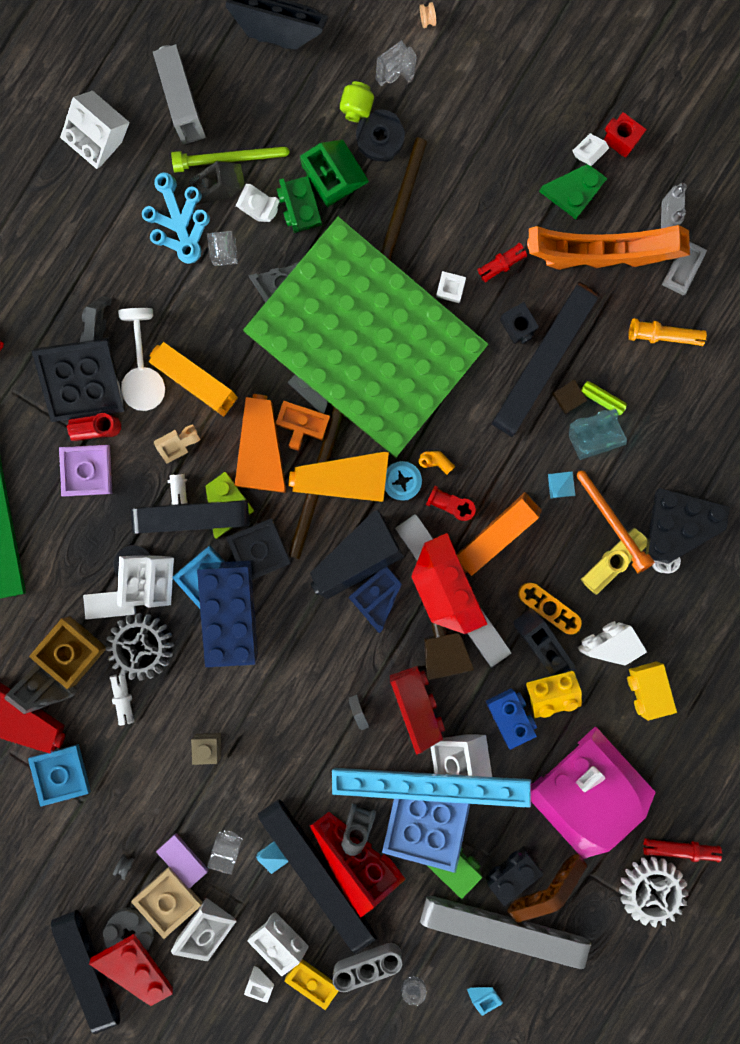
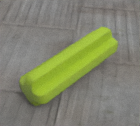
(603, 397)

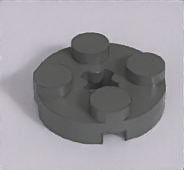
(132, 920)

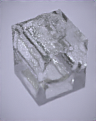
(222, 248)
(225, 852)

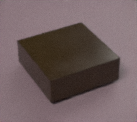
(569, 396)

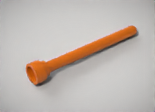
(640, 559)

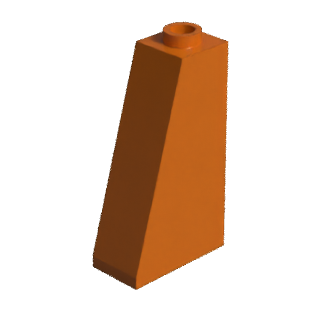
(259, 449)
(499, 533)

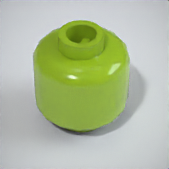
(356, 101)

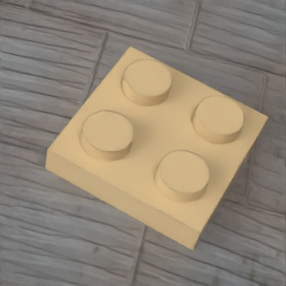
(166, 902)

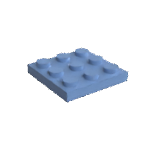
(427, 832)

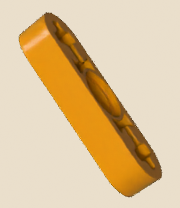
(559, 606)

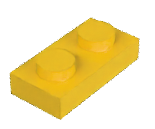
(312, 984)

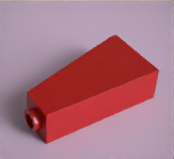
(31, 729)

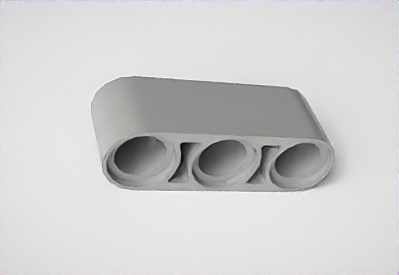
(361, 977)

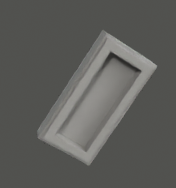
(684, 269)

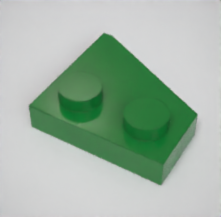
(574, 190)

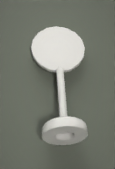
(141, 386)

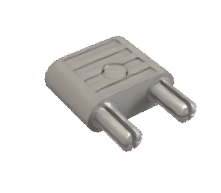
(673, 206)

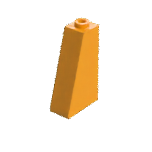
(193, 378)
(346, 478)

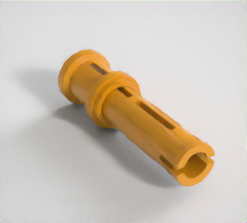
(656, 332)

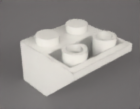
(93, 128)
(615, 644)

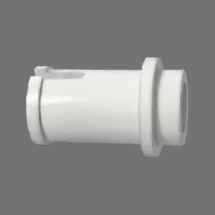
(178, 487)

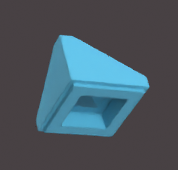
(561, 484)
(271, 857)
(484, 999)

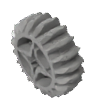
(143, 636)

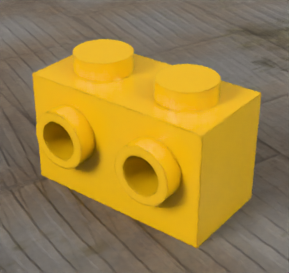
(651, 691)

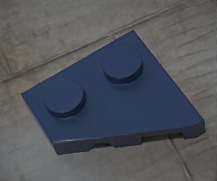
(377, 597)

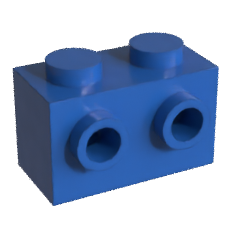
(511, 719)

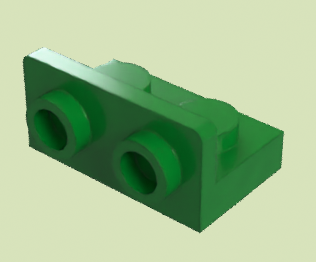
(300, 204)

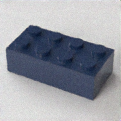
(227, 613)

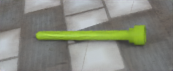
(182, 161)

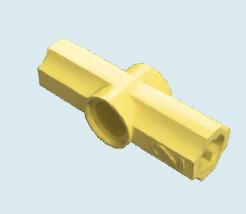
(603, 572)

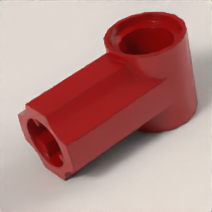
(92, 427)

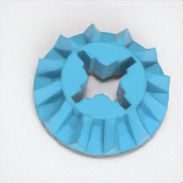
(407, 470)

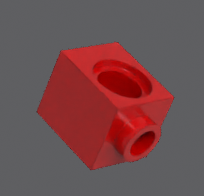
(621, 144)

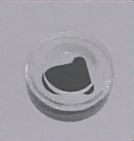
(414, 991)

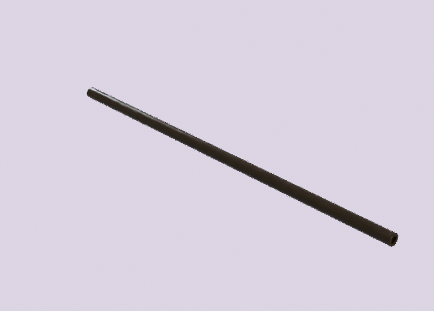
(336, 416)

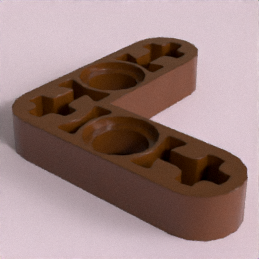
(554, 896)

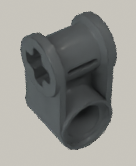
(359, 826)

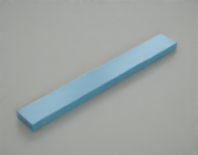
(432, 787)

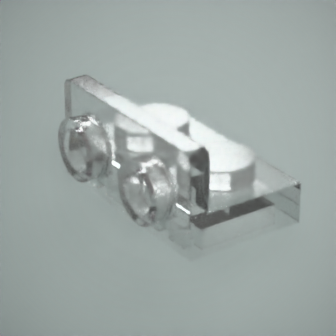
(396, 61)

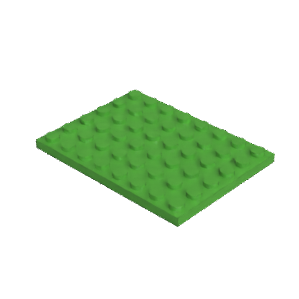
(365, 337)

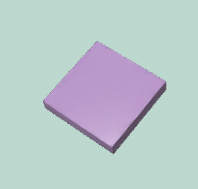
(85, 470)

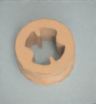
(427, 15)

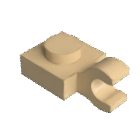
(174, 446)

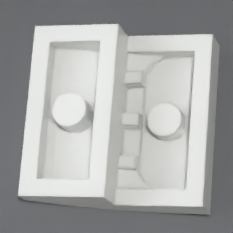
(145, 581)

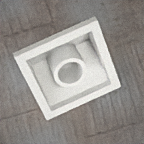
(203, 932)

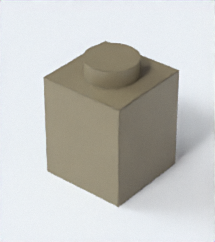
(206, 748)

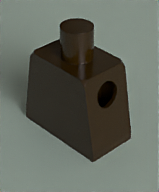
(445, 654)

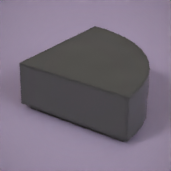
(358, 712)

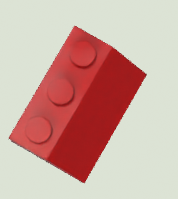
(417, 708)

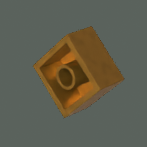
(68, 652)

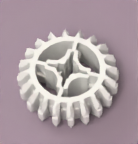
(636, 903)

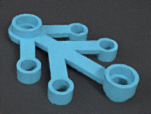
(179, 220)

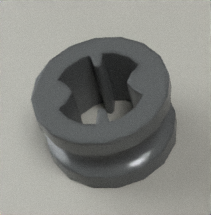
(123, 867)

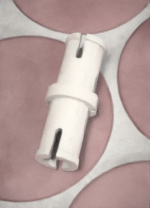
(121, 699)

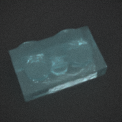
(596, 434)

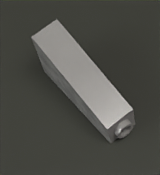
(178, 94)

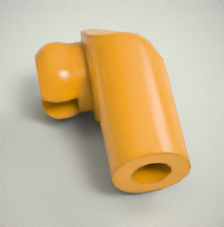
(436, 458)

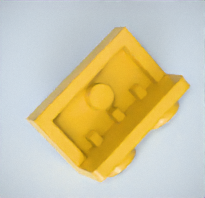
(554, 694)

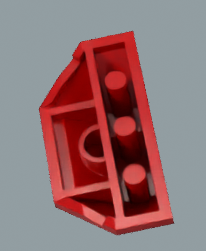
(446, 587)

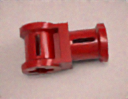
(450, 503)

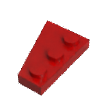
(134, 970)

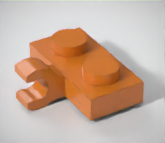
(302, 422)

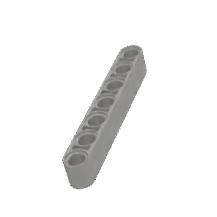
(486, 637)
(505, 932)

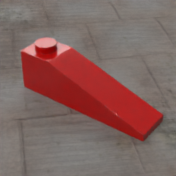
(362, 877)

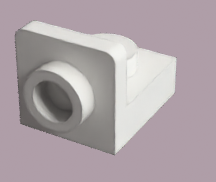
(257, 204)

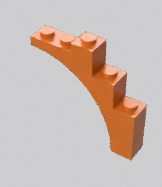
(598, 251)

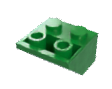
(333, 170)

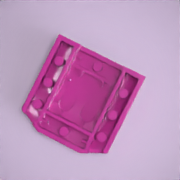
(604, 814)

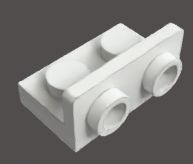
(278, 944)

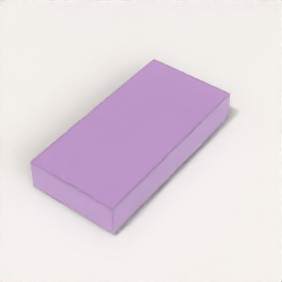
(182, 861)

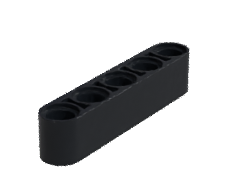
(190, 516)
(89, 983)

